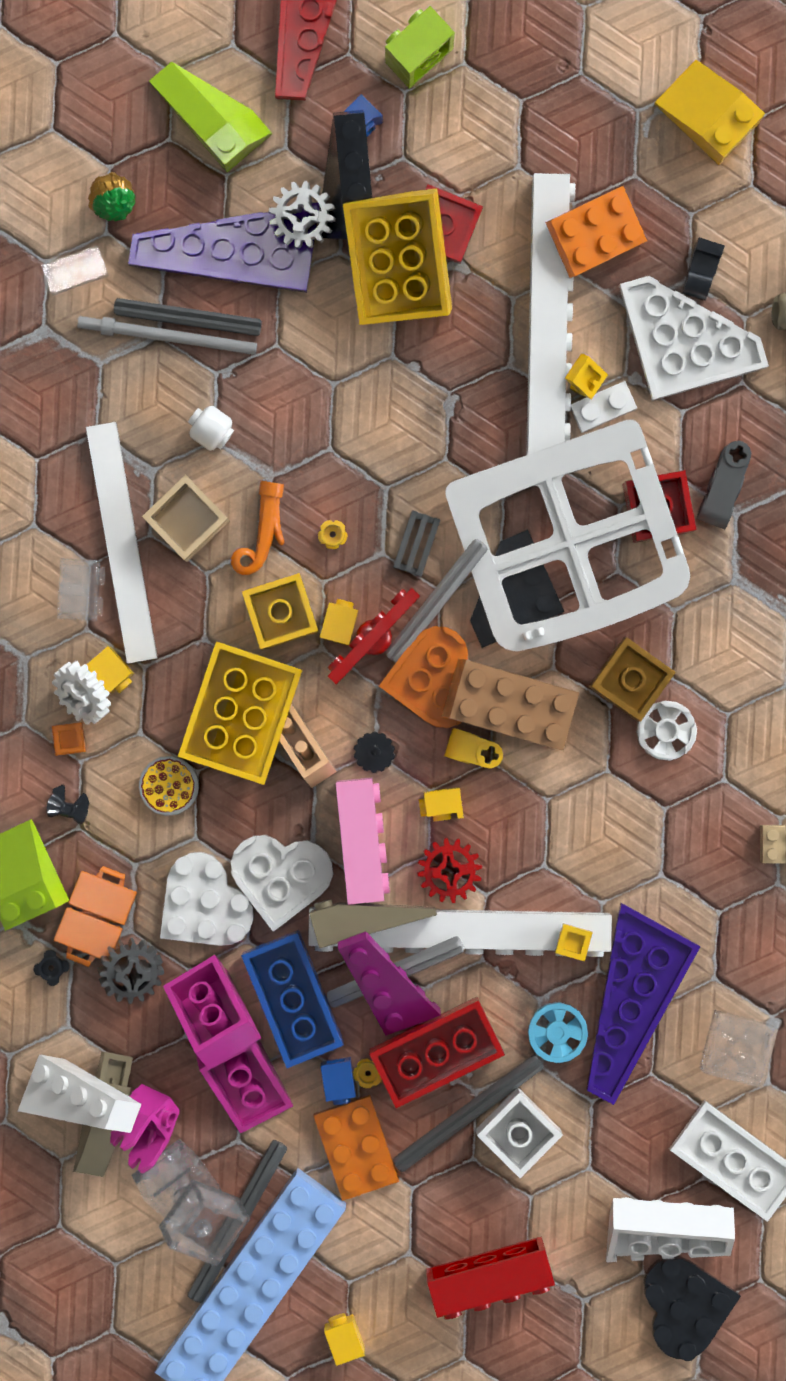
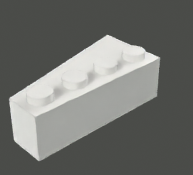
(73, 1095)

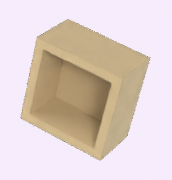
(186, 518)

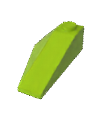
(217, 120)

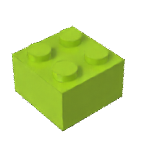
(419, 46)

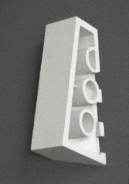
(668, 1229)

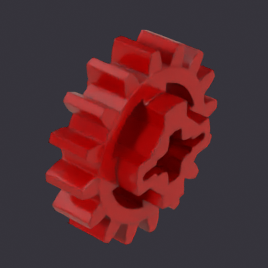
(463, 869)

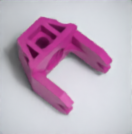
(151, 1128)

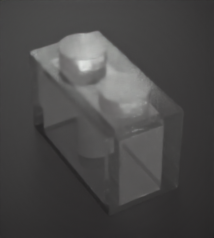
(80, 589)

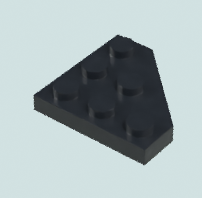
(527, 592)

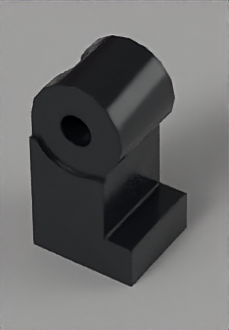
(702, 268)

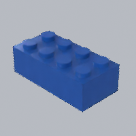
(292, 999)

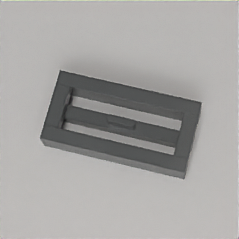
(424, 519)

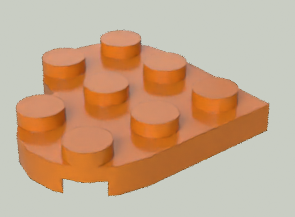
(425, 674)

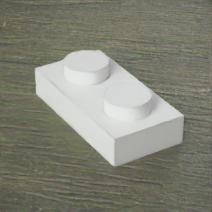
(603, 407)

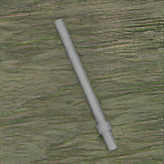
(109, 327)

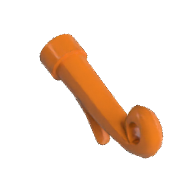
(268, 526)

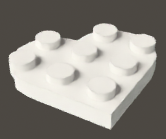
(280, 877)
(203, 905)

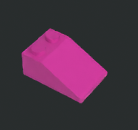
(247, 1087)

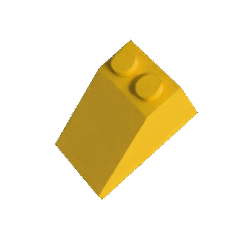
(710, 110)

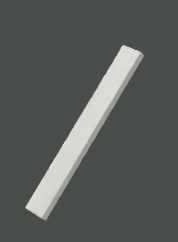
(121, 542)

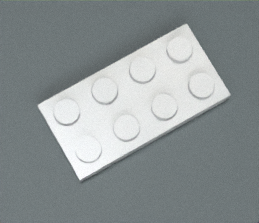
(733, 1160)

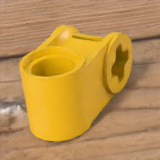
(468, 748)

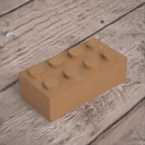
(510, 704)

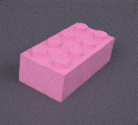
(360, 840)

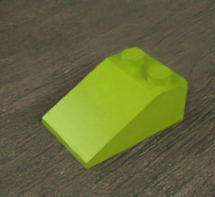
(26, 877)

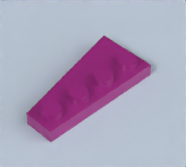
(385, 986)

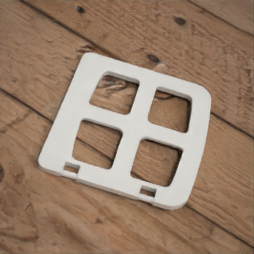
(569, 539)

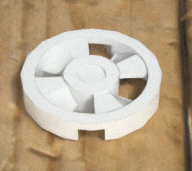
(667, 730)

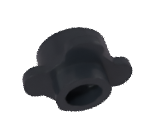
(42, 968)

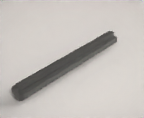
(187, 317)

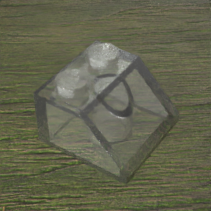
(170, 1176)

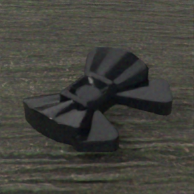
(57, 806)

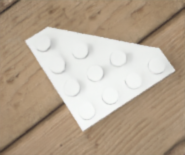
(684, 342)

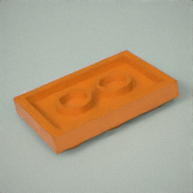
(596, 231)
(356, 1147)

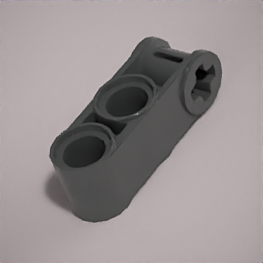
(724, 486)

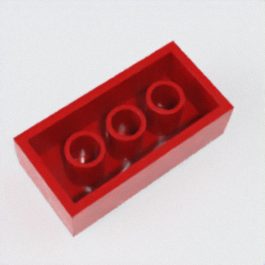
(436, 1052)
(489, 1278)

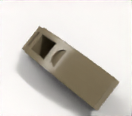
(94, 1144)

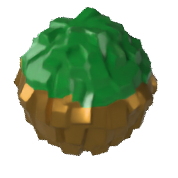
(111, 197)

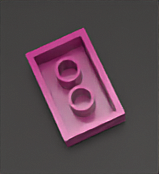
(211, 1012)

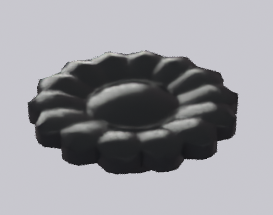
(374, 752)

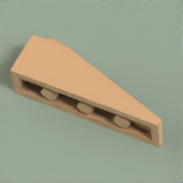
(305, 750)

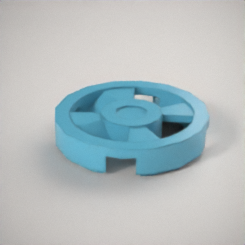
(558, 1032)

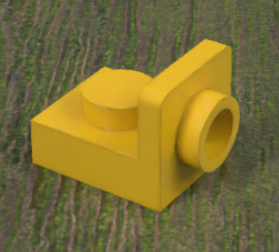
(586, 376)

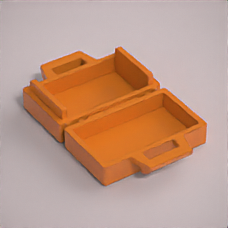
(100, 904)

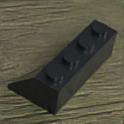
(347, 168)

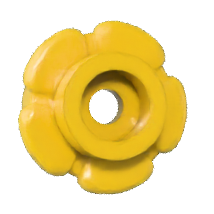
(328, 527)
(360, 1076)

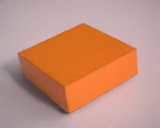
(69, 738)

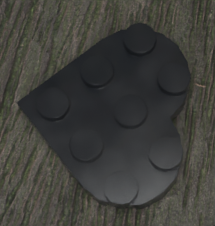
(687, 1306)

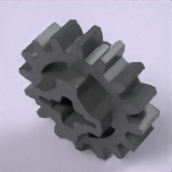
(120, 963)

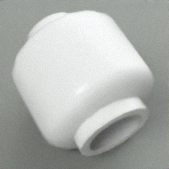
(210, 428)

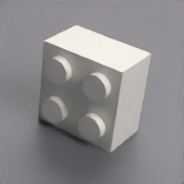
(519, 1132)

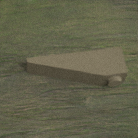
(342, 921)

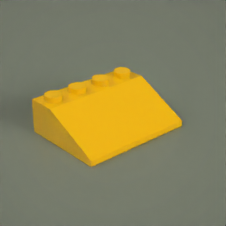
(398, 257)
(240, 713)

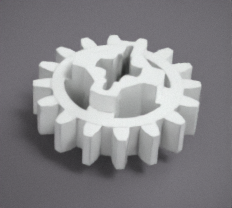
(303, 201)
(81, 692)

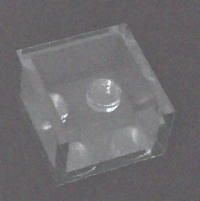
(204, 1222)

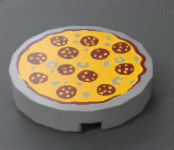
(169, 785)

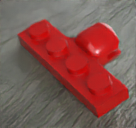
(373, 635)

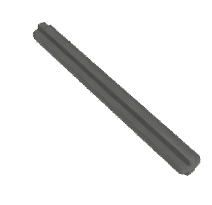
(468, 1113)
(249, 1200)

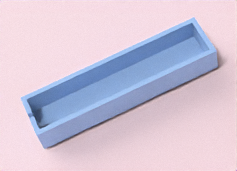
(253, 1282)

